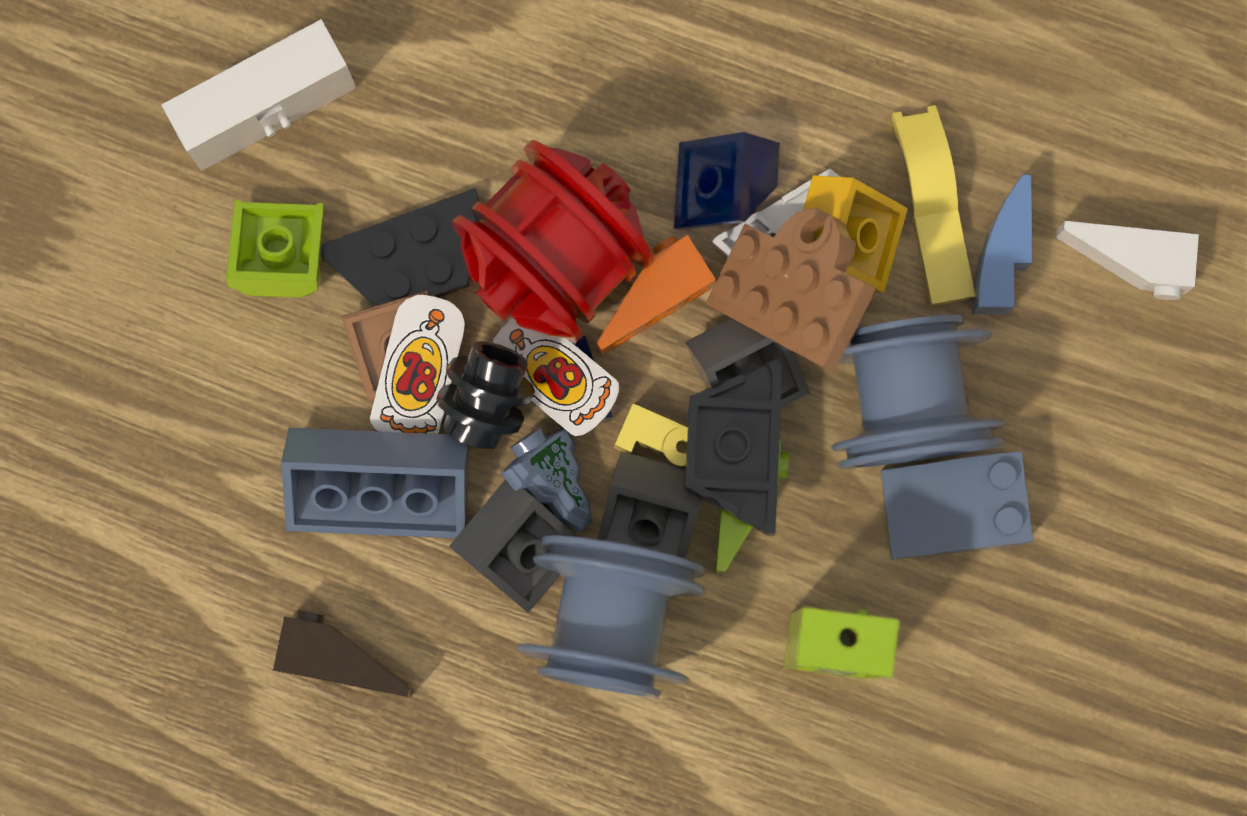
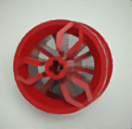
(553, 241)

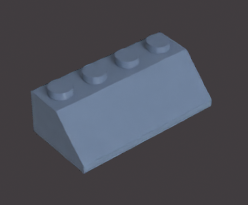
(375, 483)

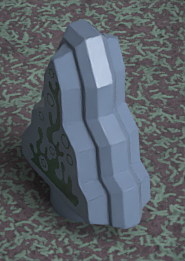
(551, 475)

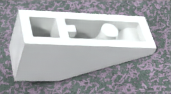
(1142, 257)

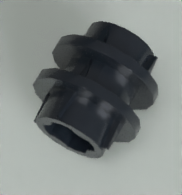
(485, 395)

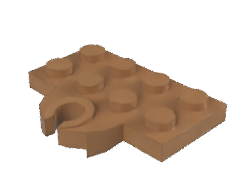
(795, 286)

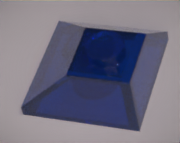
(723, 179)

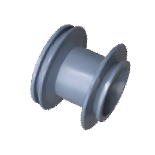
(913, 393)
(611, 614)

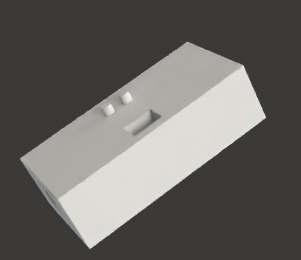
(259, 95)

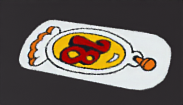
(414, 369)
(564, 378)

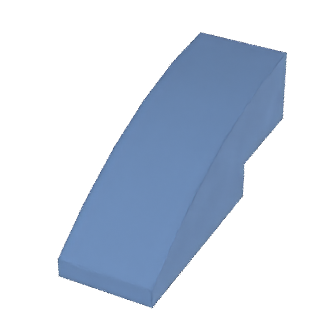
(1005, 251)

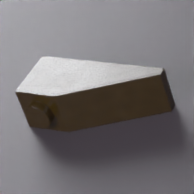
(327, 654)

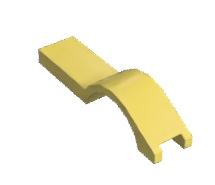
(935, 207)

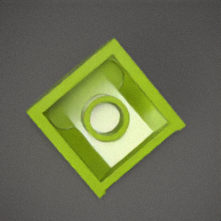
(275, 249)

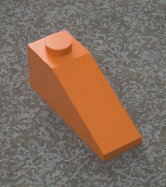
(663, 288)

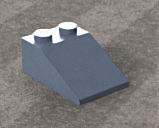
(957, 506)

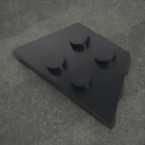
(406, 253)
(736, 446)

